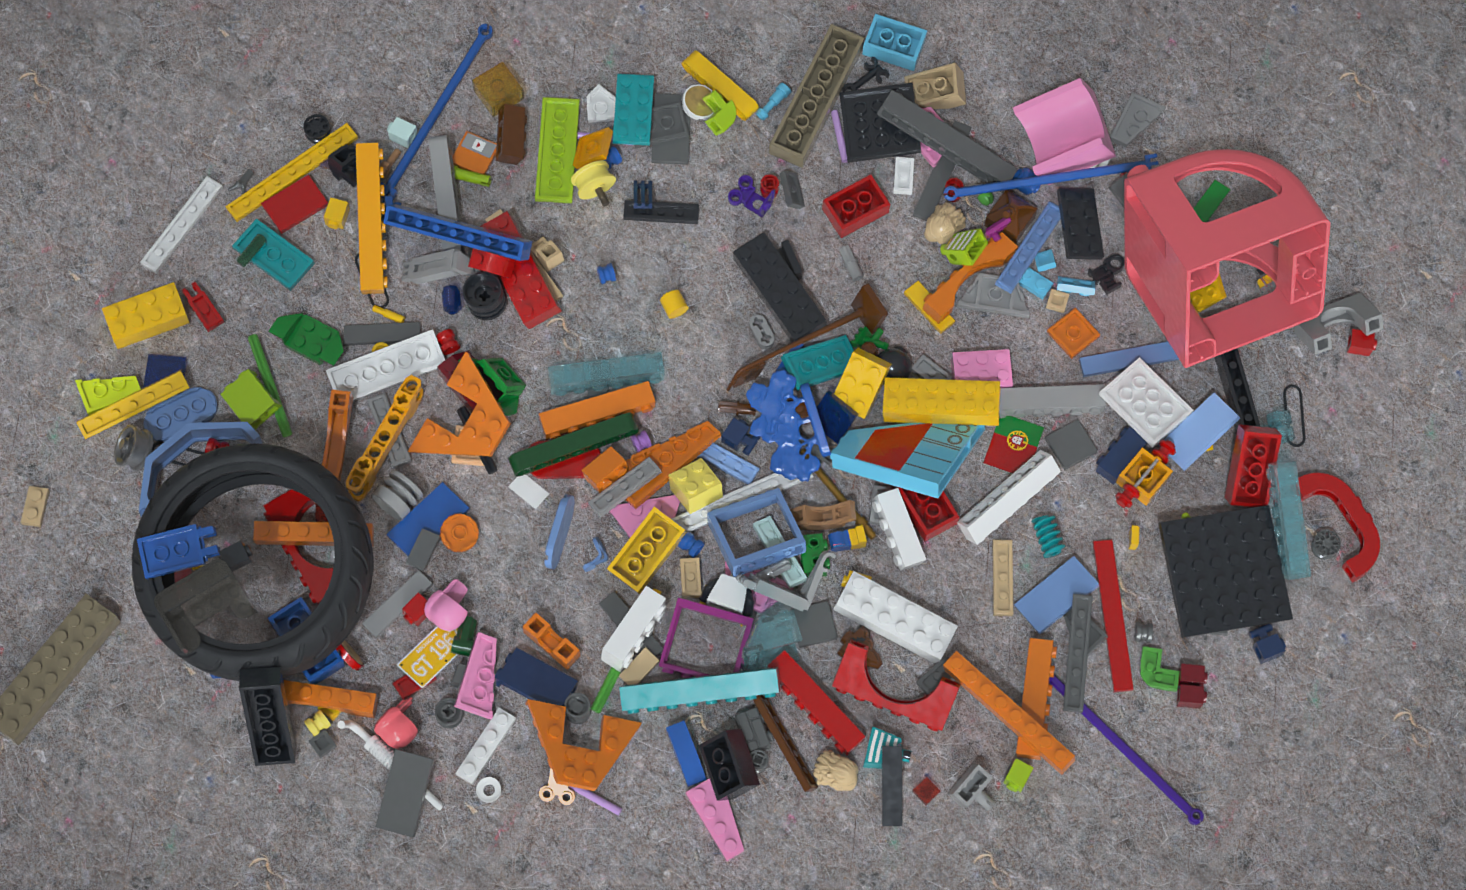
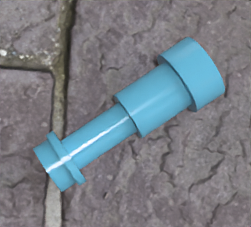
(782, 91)

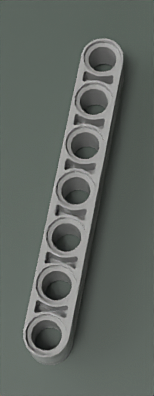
(445, 183)

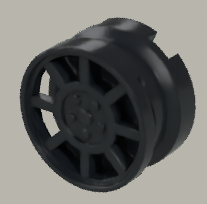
(317, 128)

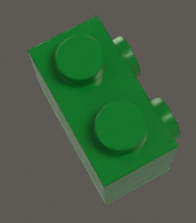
(814, 547)

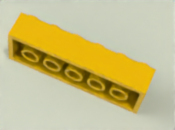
(941, 401)

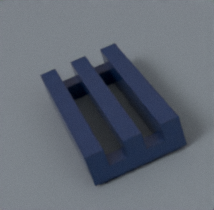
(642, 186)

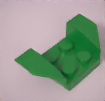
(308, 338)
(505, 381)

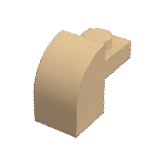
(547, 253)

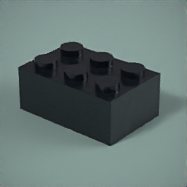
(729, 764)

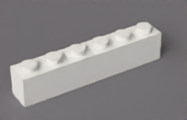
(1008, 497)

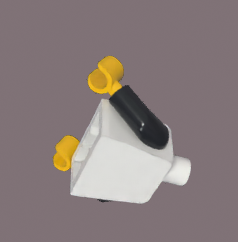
(728, 595)

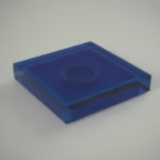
(162, 366)
(835, 416)

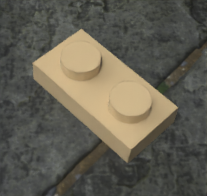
(35, 506)
(690, 577)

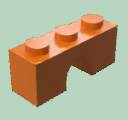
(558, 648)

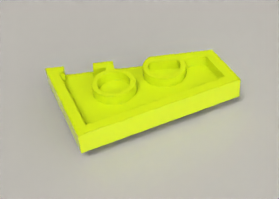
(101, 393)

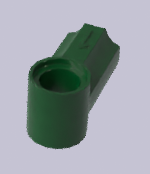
(463, 641)

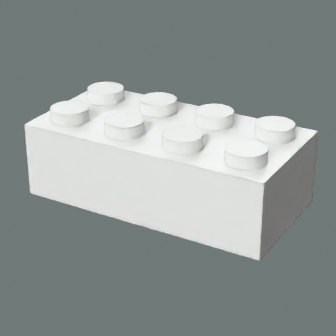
(633, 629)

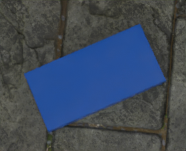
(427, 515)

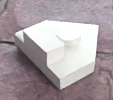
(600, 105)

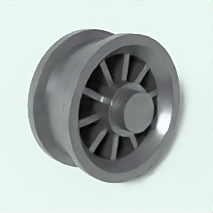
(133, 447)

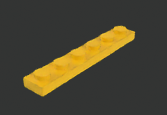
(132, 404)

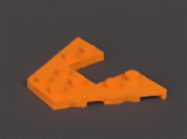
(483, 428)
(578, 765)

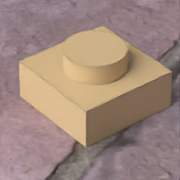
(1057, 301)

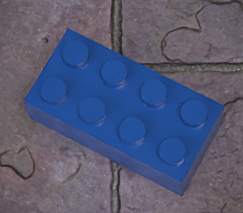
(290, 618)

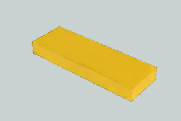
(916, 294)

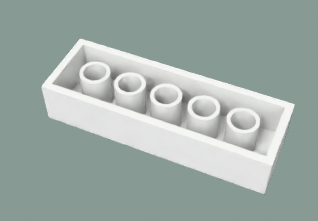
(895, 618)

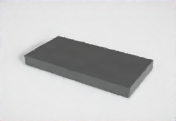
(672, 151)
(404, 793)

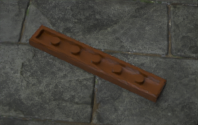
(785, 743)

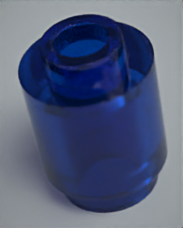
(451, 299)

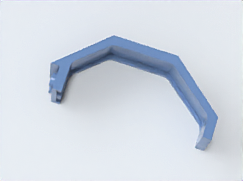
(183, 440)

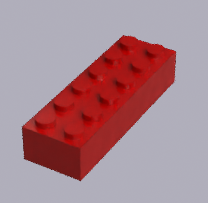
(527, 284)

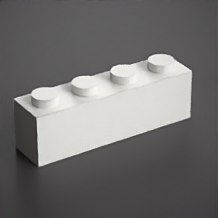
(898, 529)

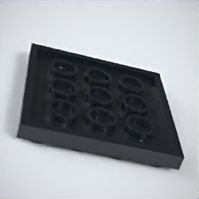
(869, 134)

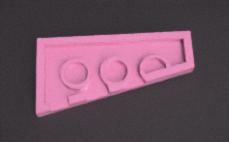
(477, 682)
(717, 819)

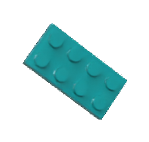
(633, 109)
(276, 256)
(819, 361)

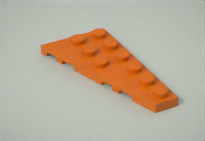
(671, 457)

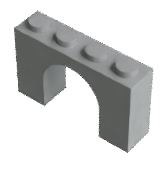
(1352, 309)

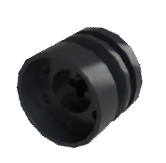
(484, 296)

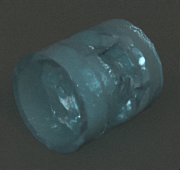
(1281, 421)

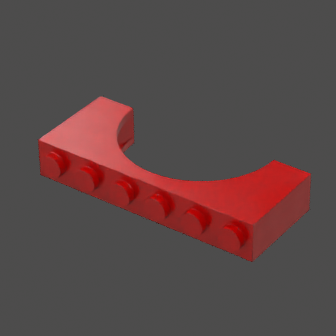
(291, 508)
(855, 679)

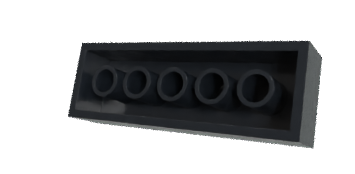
(778, 288)
(267, 716)

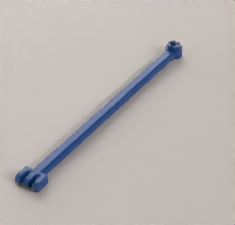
(437, 109)
(1048, 179)

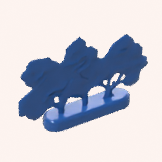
(781, 424)

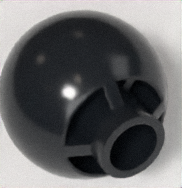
(901, 363)

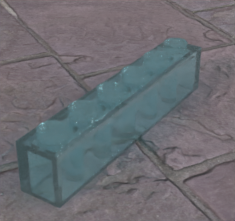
(605, 374)
(1289, 519)

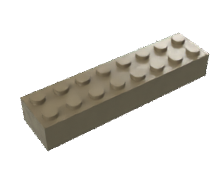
(816, 96)
(54, 667)

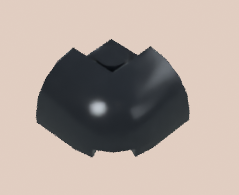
(343, 164)

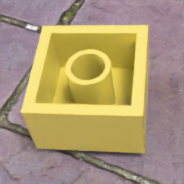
(695, 485)

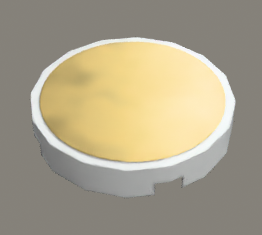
(694, 104)

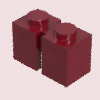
(1191, 686)

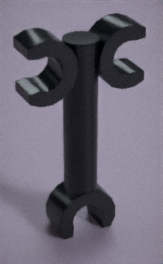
(874, 70)

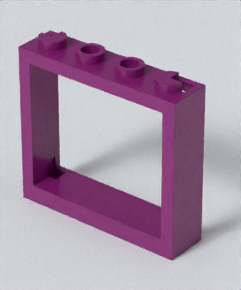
(706, 610)

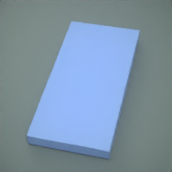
(1201, 430)

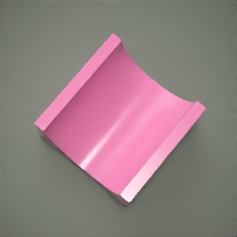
(1066, 129)

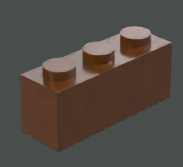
(511, 134)

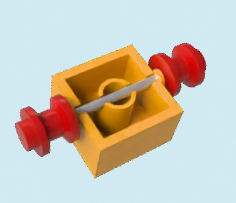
(1145, 475)

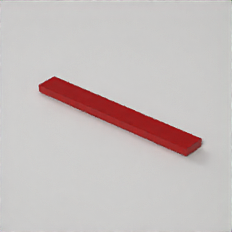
(1112, 616)

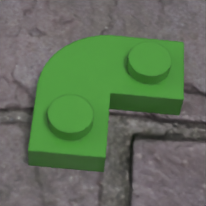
(1153, 674)

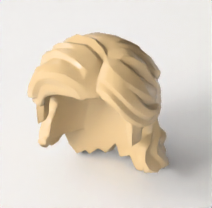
(944, 223)
(836, 771)

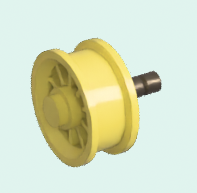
(594, 181)

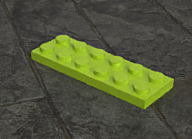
(557, 150)

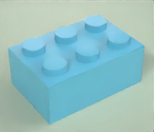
(894, 42)

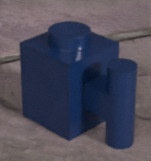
(737, 434)
(1268, 646)

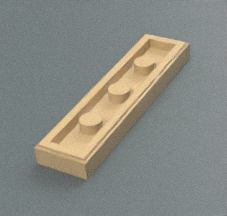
(1002, 577)

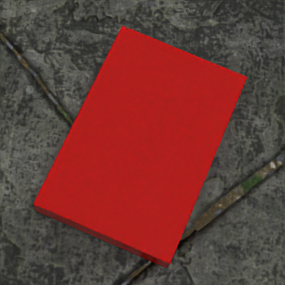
(294, 204)

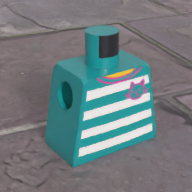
(874, 750)

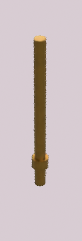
(840, 497)

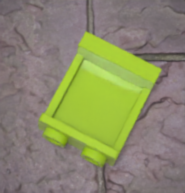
(250, 399)

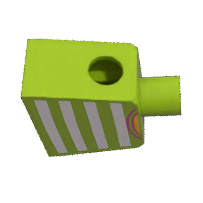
(964, 247)

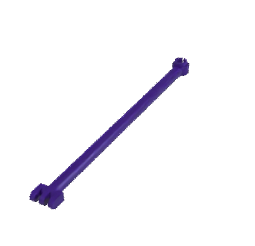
(1134, 758)

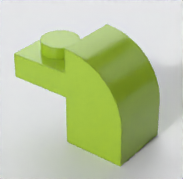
(723, 112)

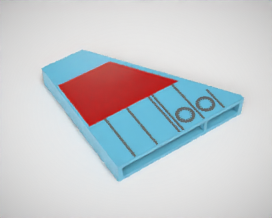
(907, 454)

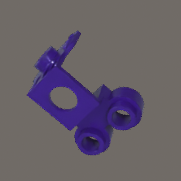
(747, 196)

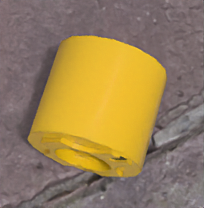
(674, 304)

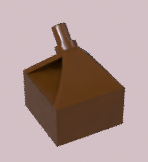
(1019, 210)

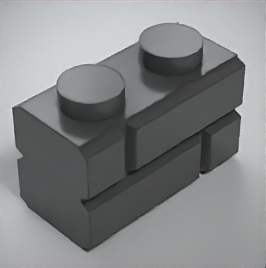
(753, 730)

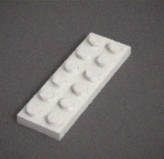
(387, 366)

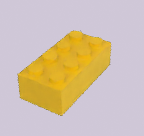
(145, 315)
(646, 550)

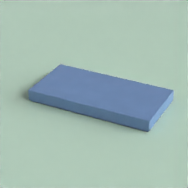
(1055, 594)

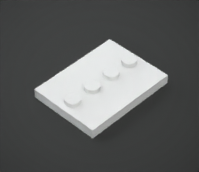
(1146, 402)

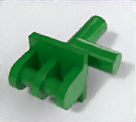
(865, 335)

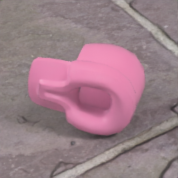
(444, 606)

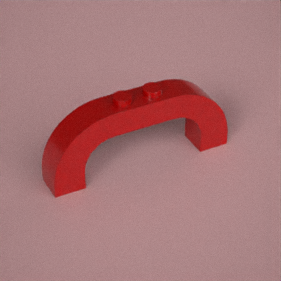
(1355, 515)

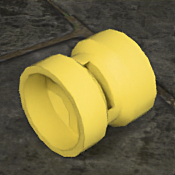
(317, 723)

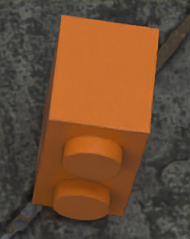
(605, 470)

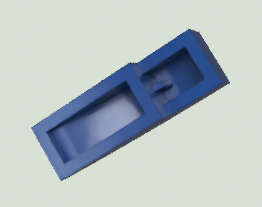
(685, 753)

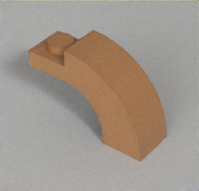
(824, 517)

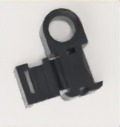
(1106, 277)

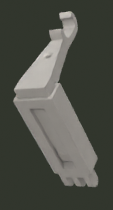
(437, 266)
(785, 595)

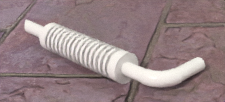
(381, 752)

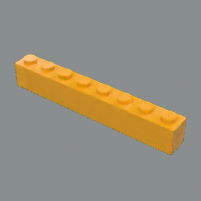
(370, 218)

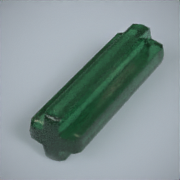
(251, 250)

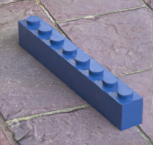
(457, 232)

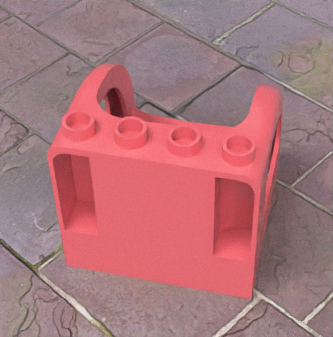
(1177, 253)

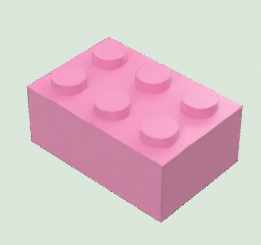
(983, 366)

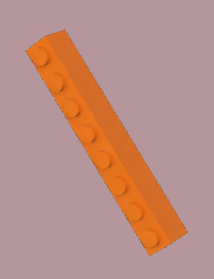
(1009, 712)

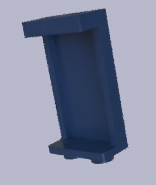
(535, 679)

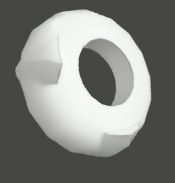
(481, 786)

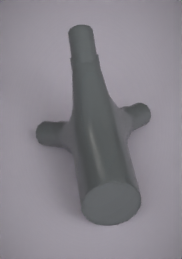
(242, 181)

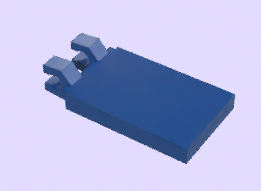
(176, 550)

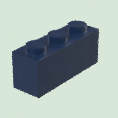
(1120, 454)

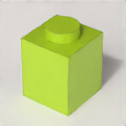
(1018, 776)

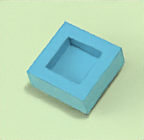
(1045, 260)

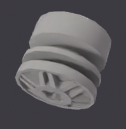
(399, 492)

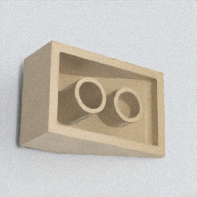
(939, 87)

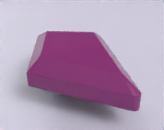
(996, 228)

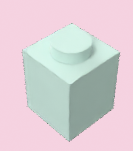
(402, 132)

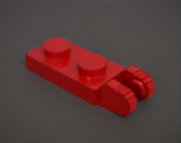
(203, 308)

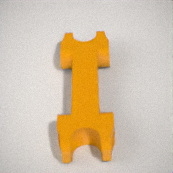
(367, 467)

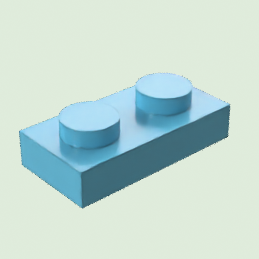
(1036, 283)
(1080, 286)

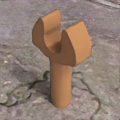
(389, 162)

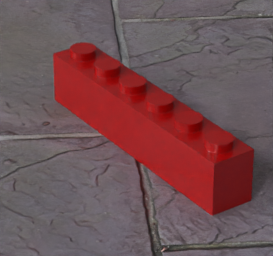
(817, 704)

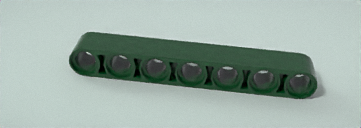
(573, 444)

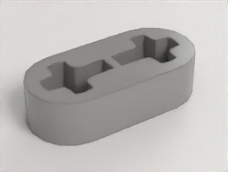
(765, 329)

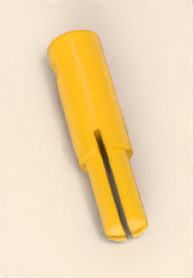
(389, 314)

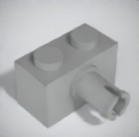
(971, 788)

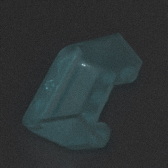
(769, 639)

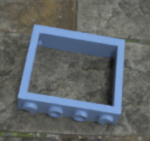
(763, 557)

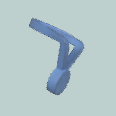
(601, 549)

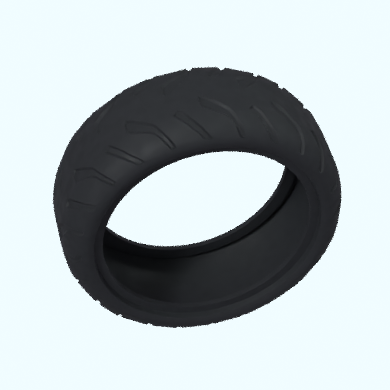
(254, 464)

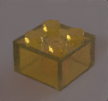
(497, 87)

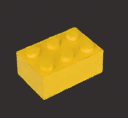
(862, 381)

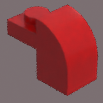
(491, 263)

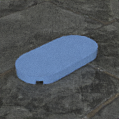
(190, 406)
(559, 531)

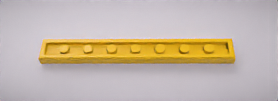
(290, 172)

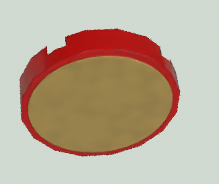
(350, 656)

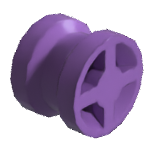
(641, 441)

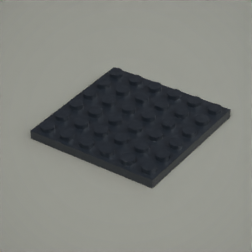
(1225, 571)

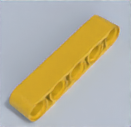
(710, 76)

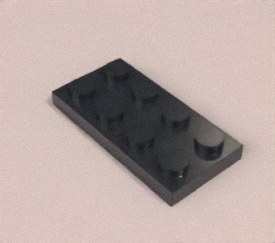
(1080, 223)

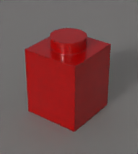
(1360, 343)
(414, 610)

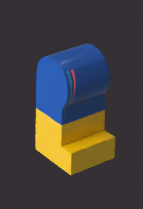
(847, 539)

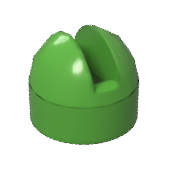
(986, 198)

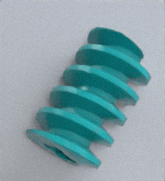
(1048, 536)

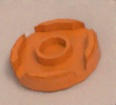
(459, 533)

